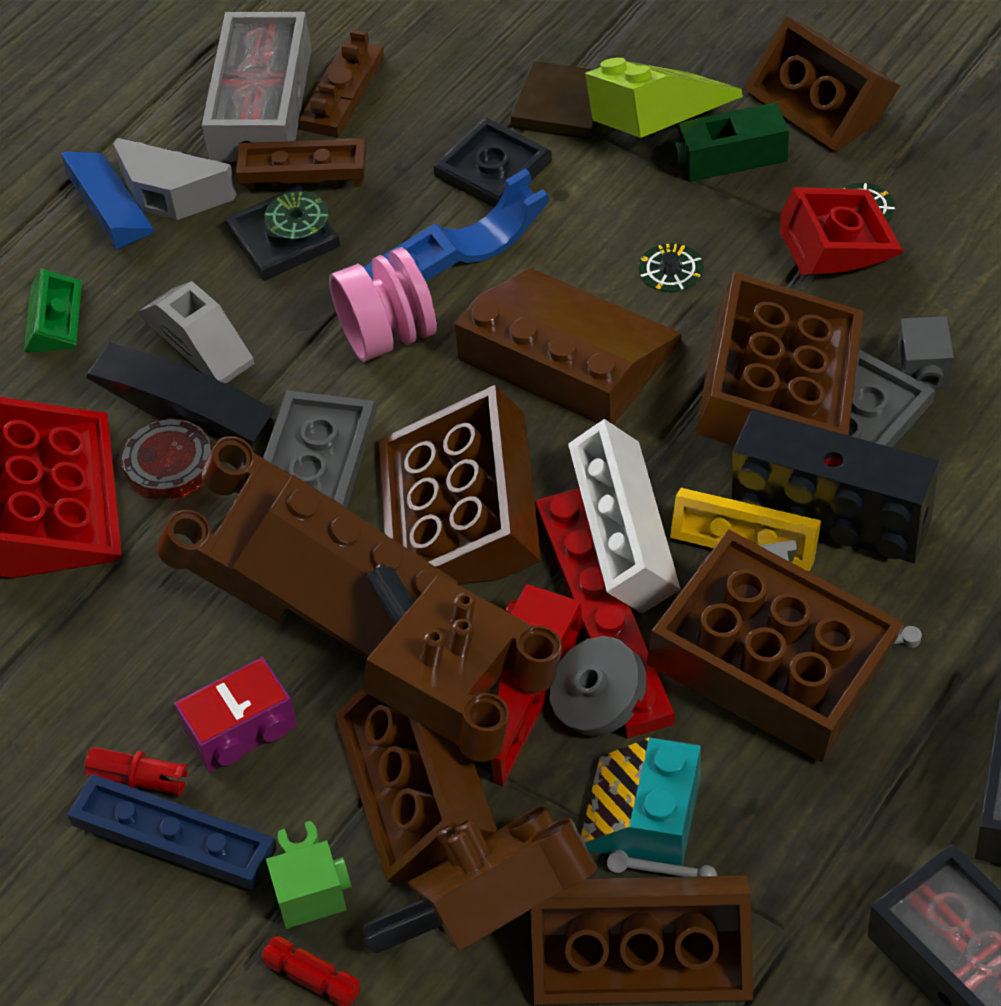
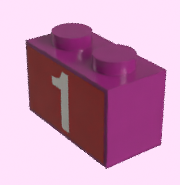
(236, 714)

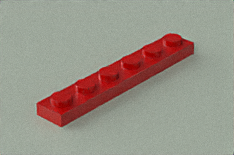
(574, 551)

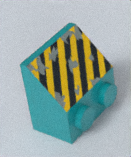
(644, 801)

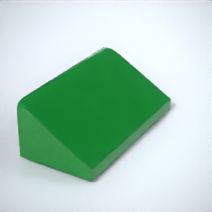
(53, 312)

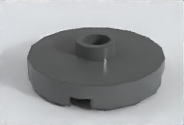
(611, 699)

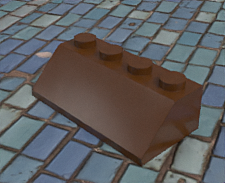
(318, 562)
(409, 785)
(644, 941)

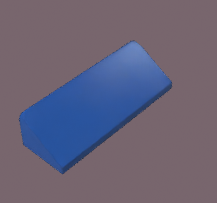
(106, 197)

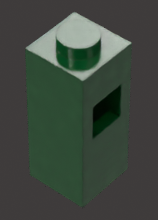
(732, 142)

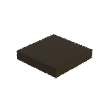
(555, 101)

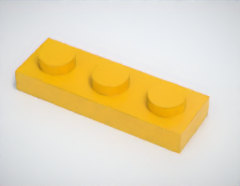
(707, 517)

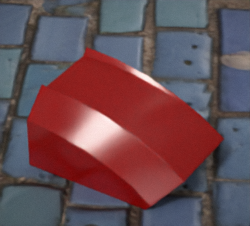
(836, 230)

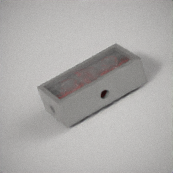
(256, 81)

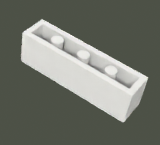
(623, 517)

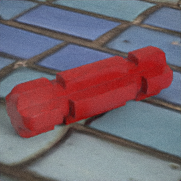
(311, 971)

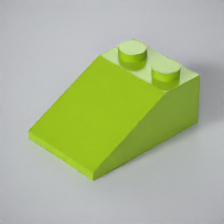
(650, 97)

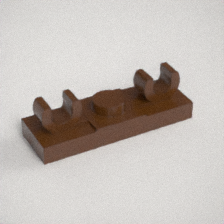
(342, 86)
(301, 162)

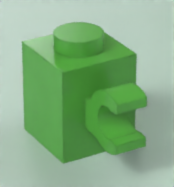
(307, 879)

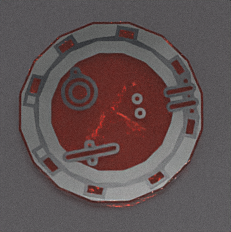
(166, 458)

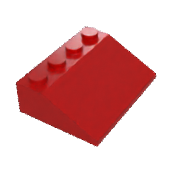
(55, 489)

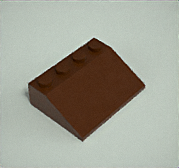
(563, 344)
(779, 357)
(463, 489)
(773, 644)

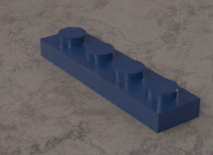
(172, 831)

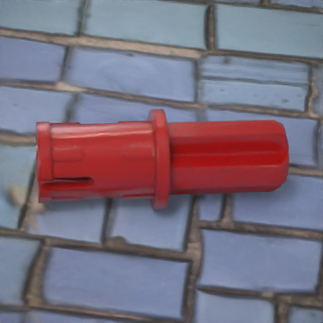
(136, 770)

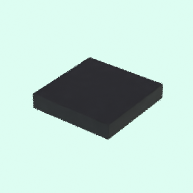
(488, 159)
(273, 253)

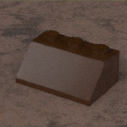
(820, 85)

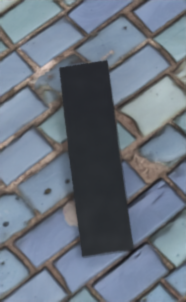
(179, 392)

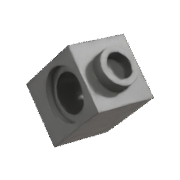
(926, 350)

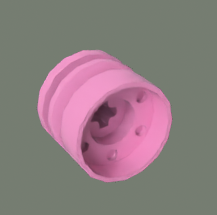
(391, 301)

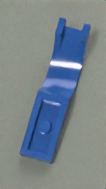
(441, 248)

